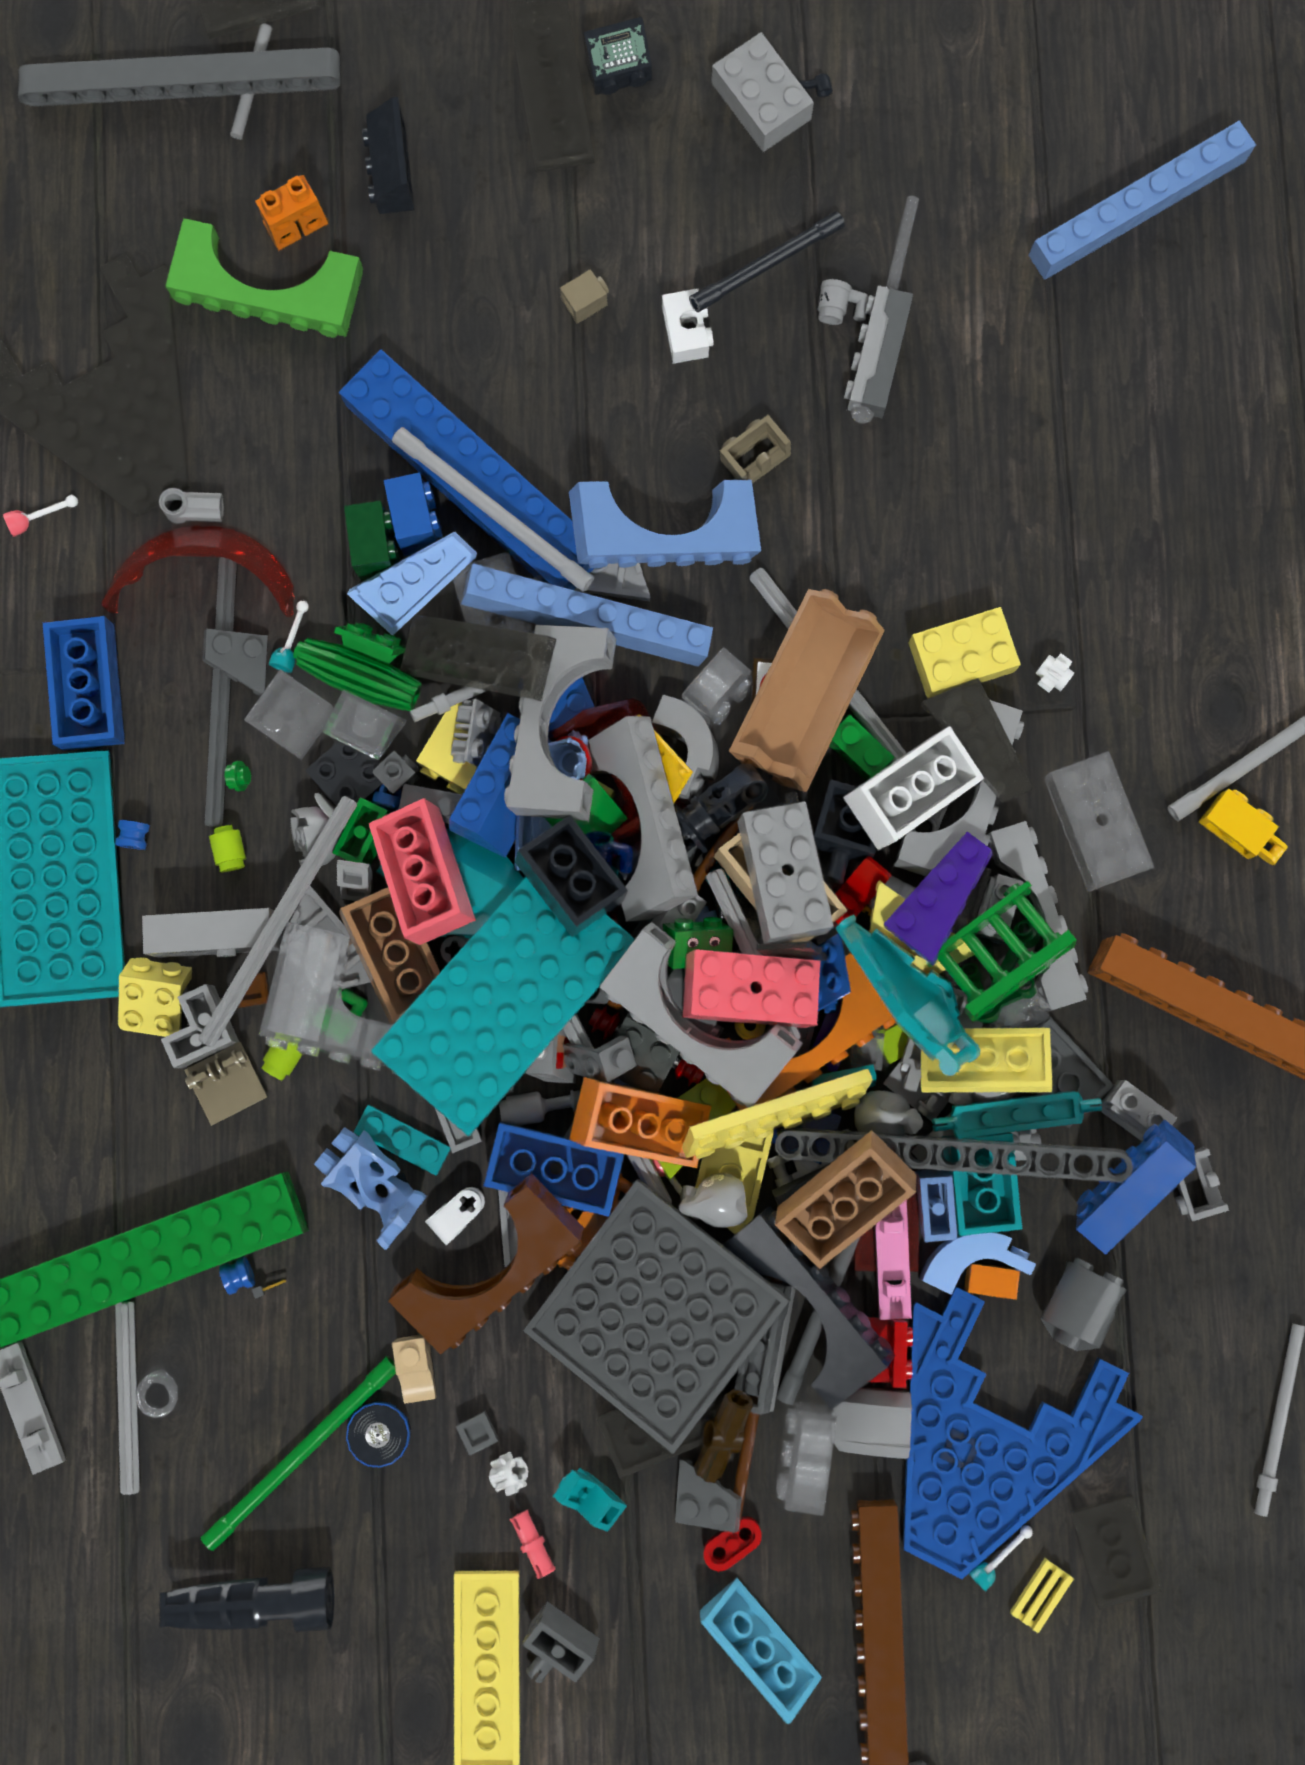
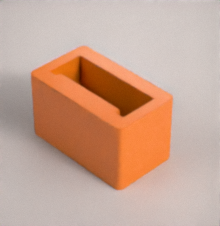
(992, 1280)

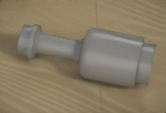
(531, 1107)

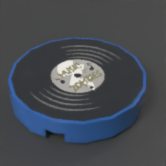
(378, 1434)

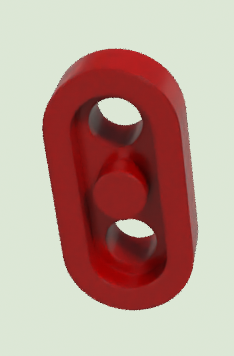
(734, 1545)

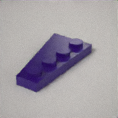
(932, 908)

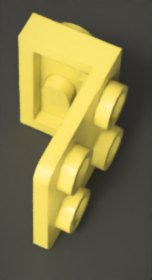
(150, 996)

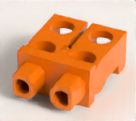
(290, 204)

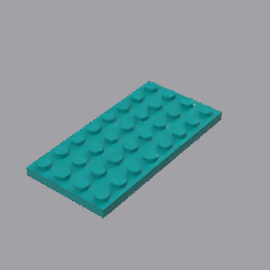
(58, 880)
(498, 1006)

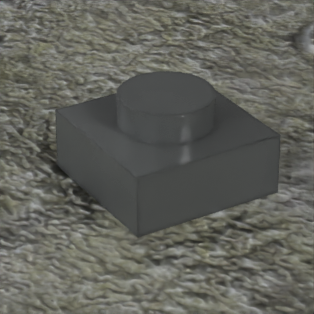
(477, 1433)

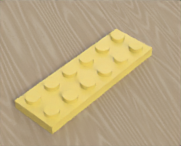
(780, 1112)
(486, 1668)

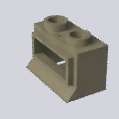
(754, 434)

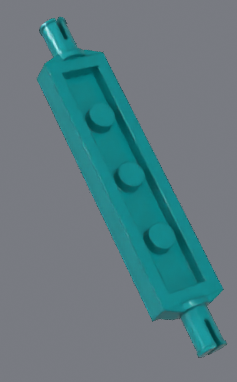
(1016, 1114)

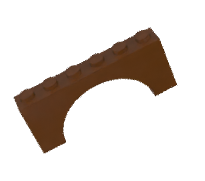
(449, 1312)

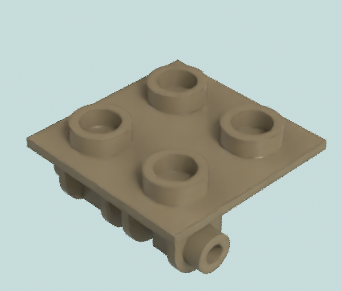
(225, 1083)

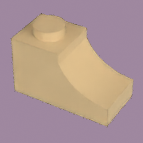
(414, 1368)

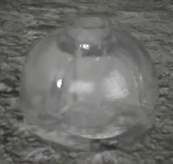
(1023, 1013)

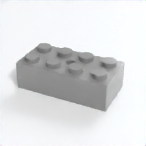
(785, 904)

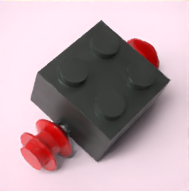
(650, 1054)

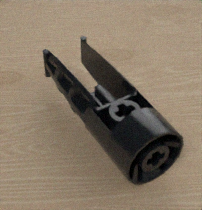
(253, 1602)

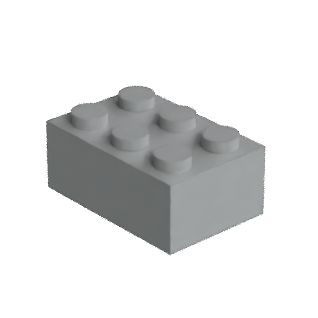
(762, 92)

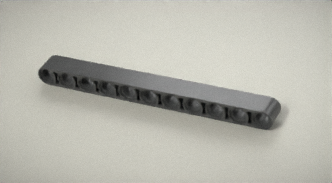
(179, 77)
(967, 1148)

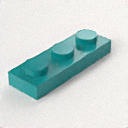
(403, 1140)

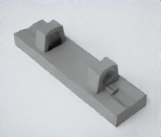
(28, 1410)

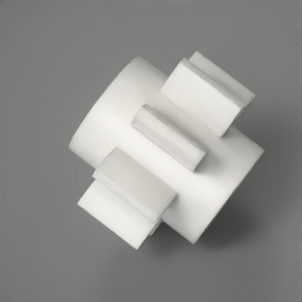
(1055, 672)
(508, 1474)

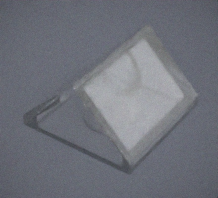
(363, 725)

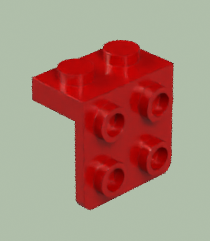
(899, 1337)

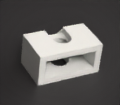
(683, 342)

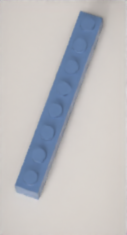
(1141, 200)
(559, 606)

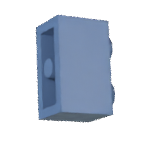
(936, 1205)

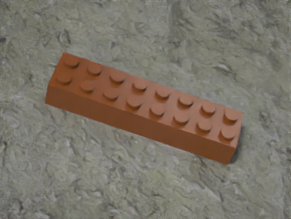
(1201, 1002)

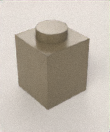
(584, 295)

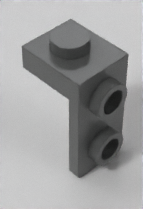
(600, 1063)

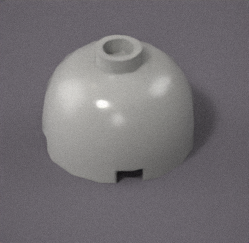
(306, 830)

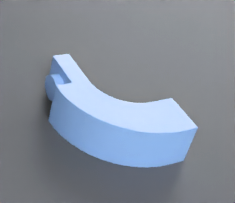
(953, 1256)

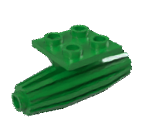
(361, 666)

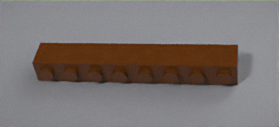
(881, 1633)

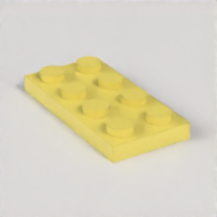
(1007, 1063)

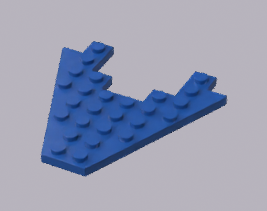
(963, 1515)

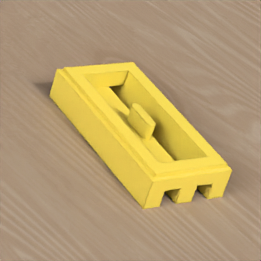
(1051, 1603)

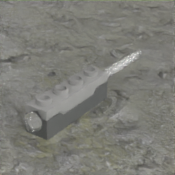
(883, 334)

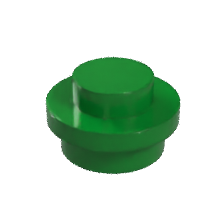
(237, 776)

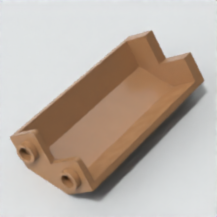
(807, 689)

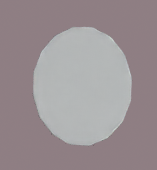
(325, 804)

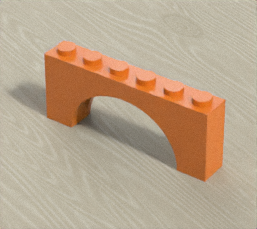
(858, 1017)

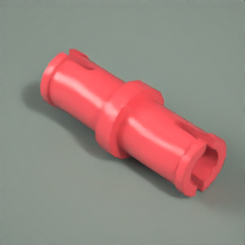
(532, 1544)

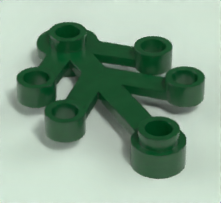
(1029, 940)

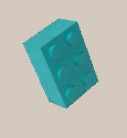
(985, 1199)

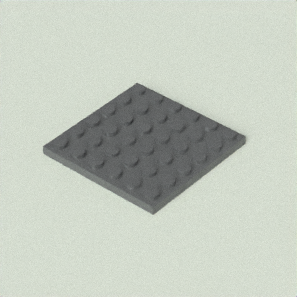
(656, 1315)

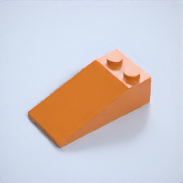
(635, 1121)

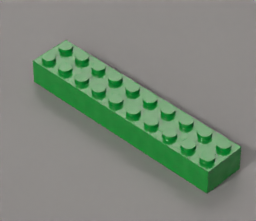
(149, 1257)

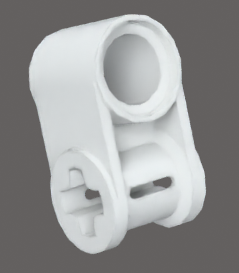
(453, 1216)

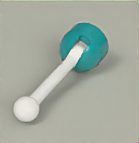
(283, 657)
(985, 1573)

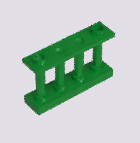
(1030, 963)

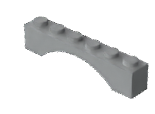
(1016, 854)

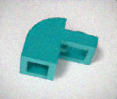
(590, 1498)

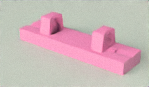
(893, 1264)

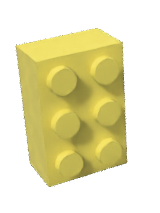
(964, 651)

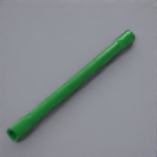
(226, 1524)

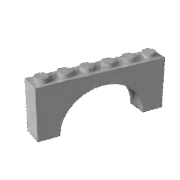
(535, 782)
(924, 850)
(663, 869)
(643, 989)

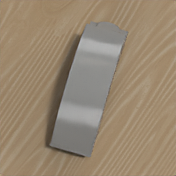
(684, 723)

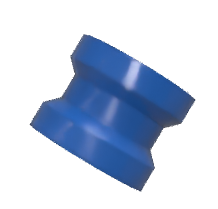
(132, 835)
(237, 1275)

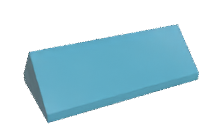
(760, 1649)

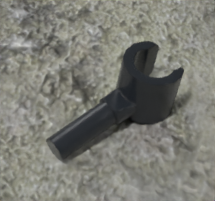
(821, 83)

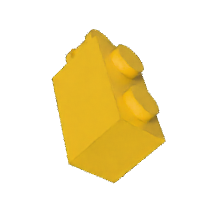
(1243, 826)

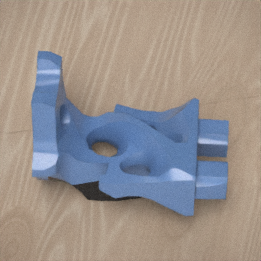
(368, 1168)

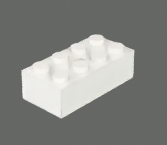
(913, 788)

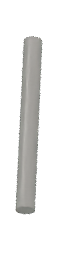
(246, 99)

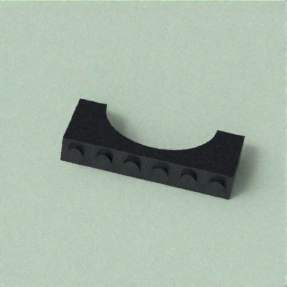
(853, 1346)

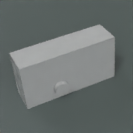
(204, 933)

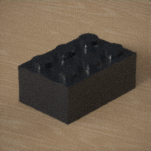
(570, 875)

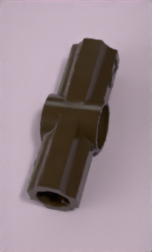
(723, 1436)

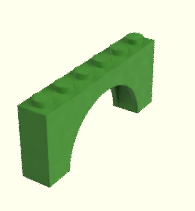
(317, 304)

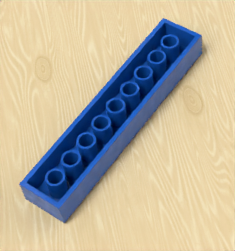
(392, 399)

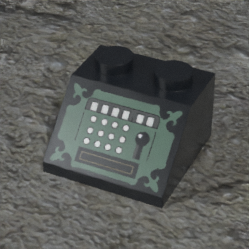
(617, 56)

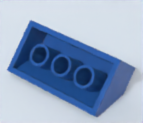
(482, 808)

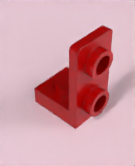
(861, 887)

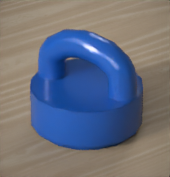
(386, 800)

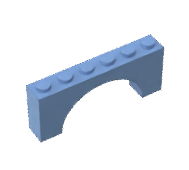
(610, 537)

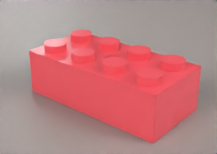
(421, 872)
(721, 981)

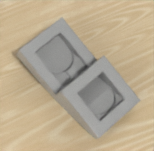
(354, 880)

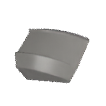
(875, 1423)

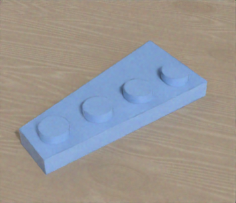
(410, 584)

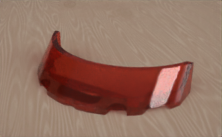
(206, 542)

